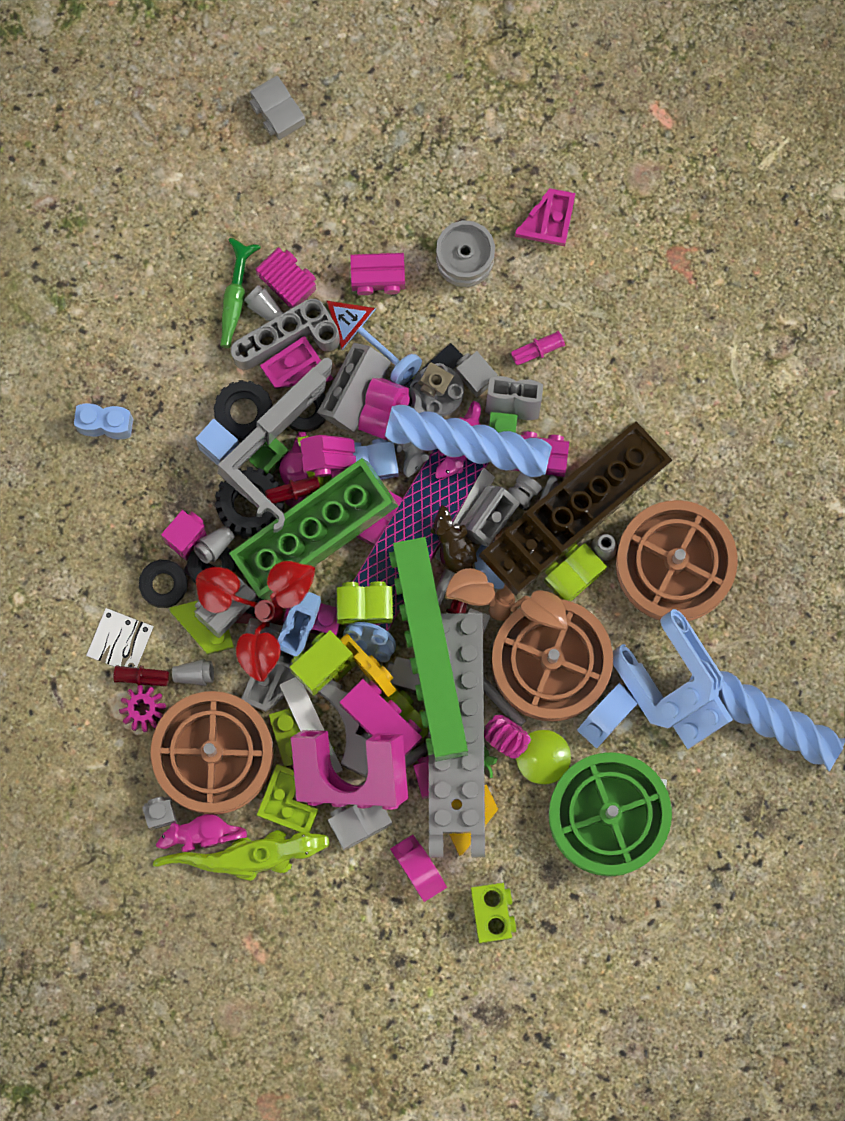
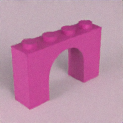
(319, 784)

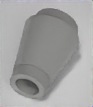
(263, 304)
(213, 544)
(603, 553)
(195, 673)

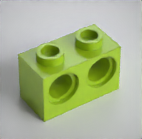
(485, 913)

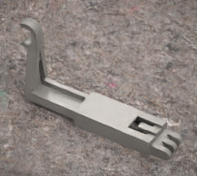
(267, 429)

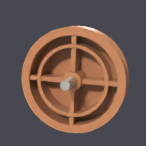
(676, 560)
(552, 670)
(212, 752)

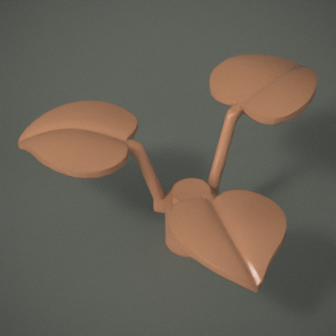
(473, 588)

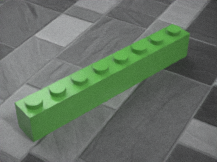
(430, 649)

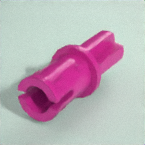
(537, 348)

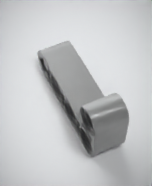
(282, 338)

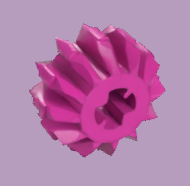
(135, 715)
(506, 736)

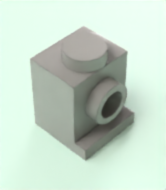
(159, 813)

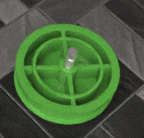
(610, 814)

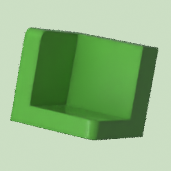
(269, 456)

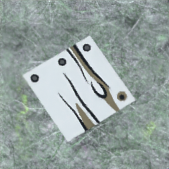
(119, 640)

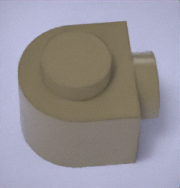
(434, 380)

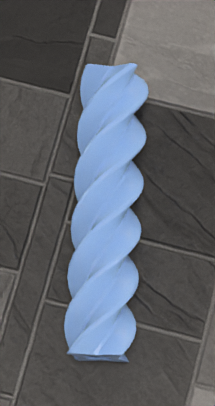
(477, 442)
(774, 719)

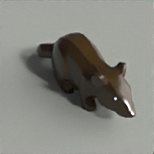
(454, 551)

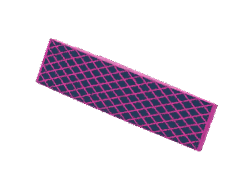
(416, 518)

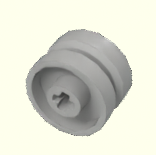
(460, 268)

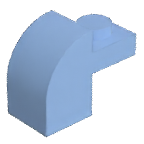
(607, 715)

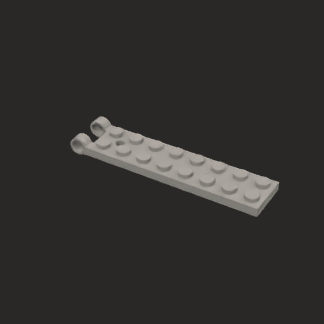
(461, 776)

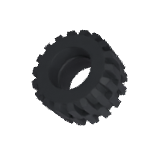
(239, 524)

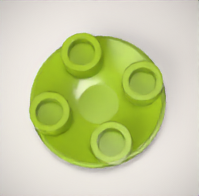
(545, 757)

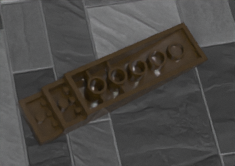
(575, 508)

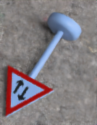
(349, 321)

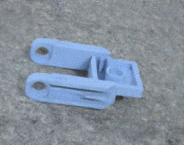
(693, 707)

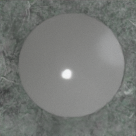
(448, 401)

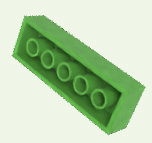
(317, 525)

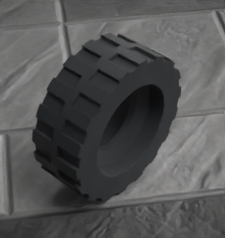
(238, 391)

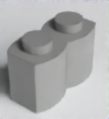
(277, 108)
(514, 397)
(357, 824)

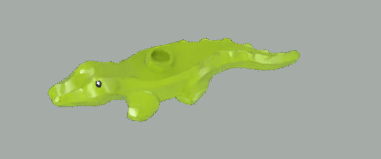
(248, 857)

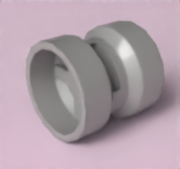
(524, 490)

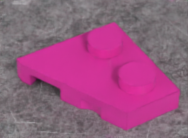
(549, 219)
(291, 364)

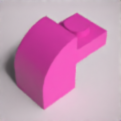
(418, 868)

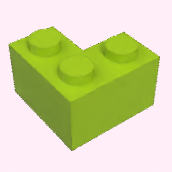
(322, 662)

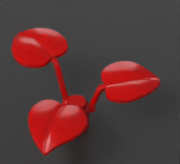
(289, 584)

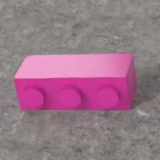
(377, 715)

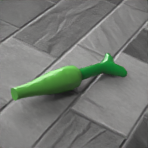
(235, 293)

